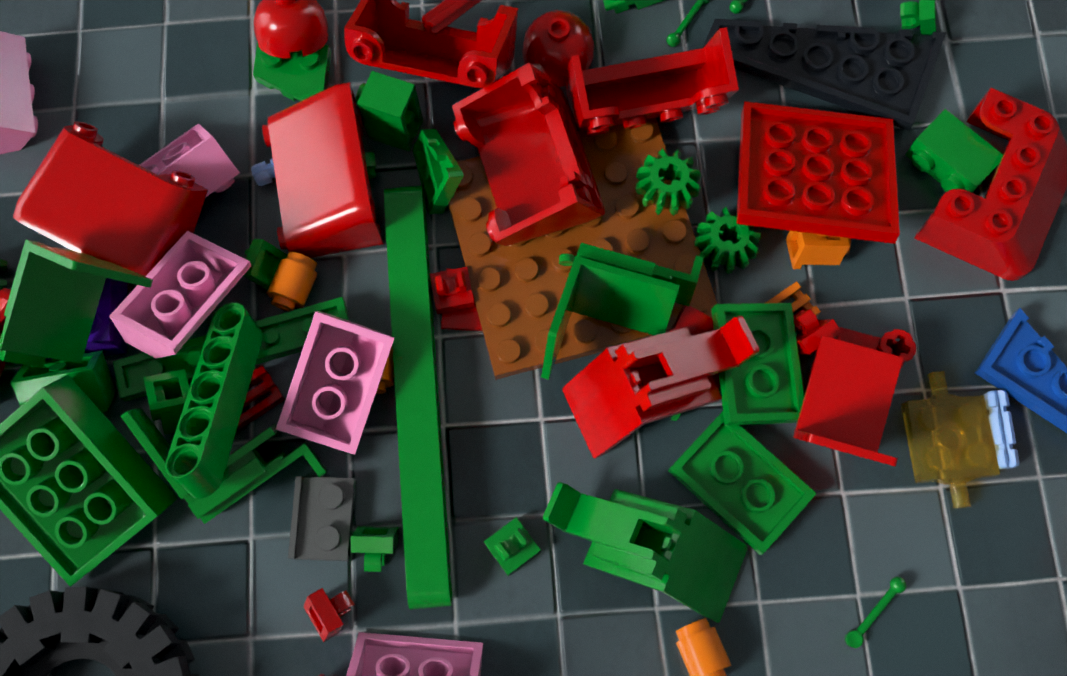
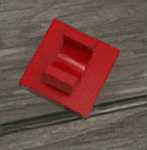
(452, 290)
(812, 329)
(326, 613)

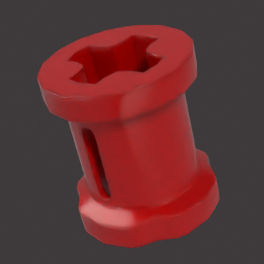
(904, 347)

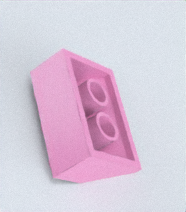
(16, 94)
(198, 155)
(183, 294)
(335, 382)
(414, 656)

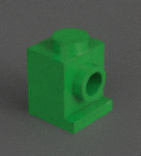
(167, 397)

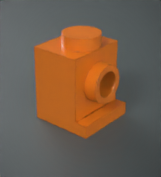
(816, 249)

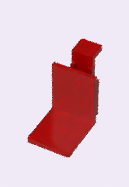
(653, 380)
(849, 395)

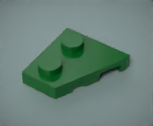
(294, 76)
(436, 169)

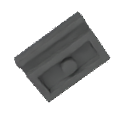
(322, 519)

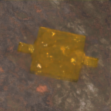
(949, 439)

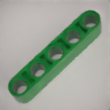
(214, 401)

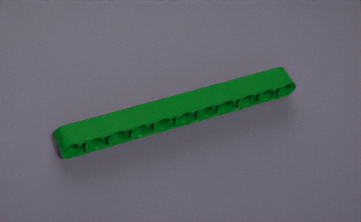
(417, 401)

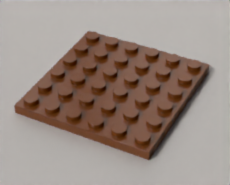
(523, 282)

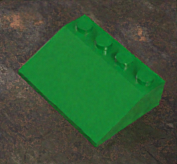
(74, 480)

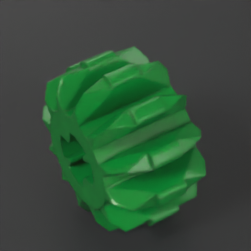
(672, 168)
(726, 252)

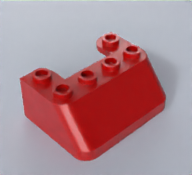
(652, 87)
(1015, 216)

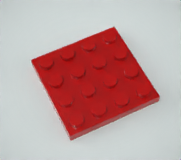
(818, 172)

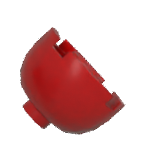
(290, 27)
(553, 41)

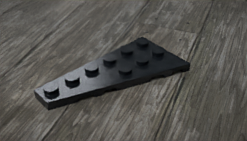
(840, 64)

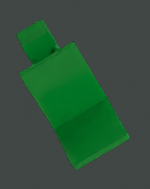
(618, 292)
(55, 303)
(243, 471)
(653, 545)

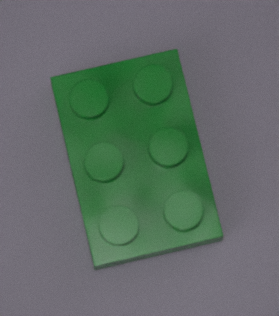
(770, 382)
(742, 483)

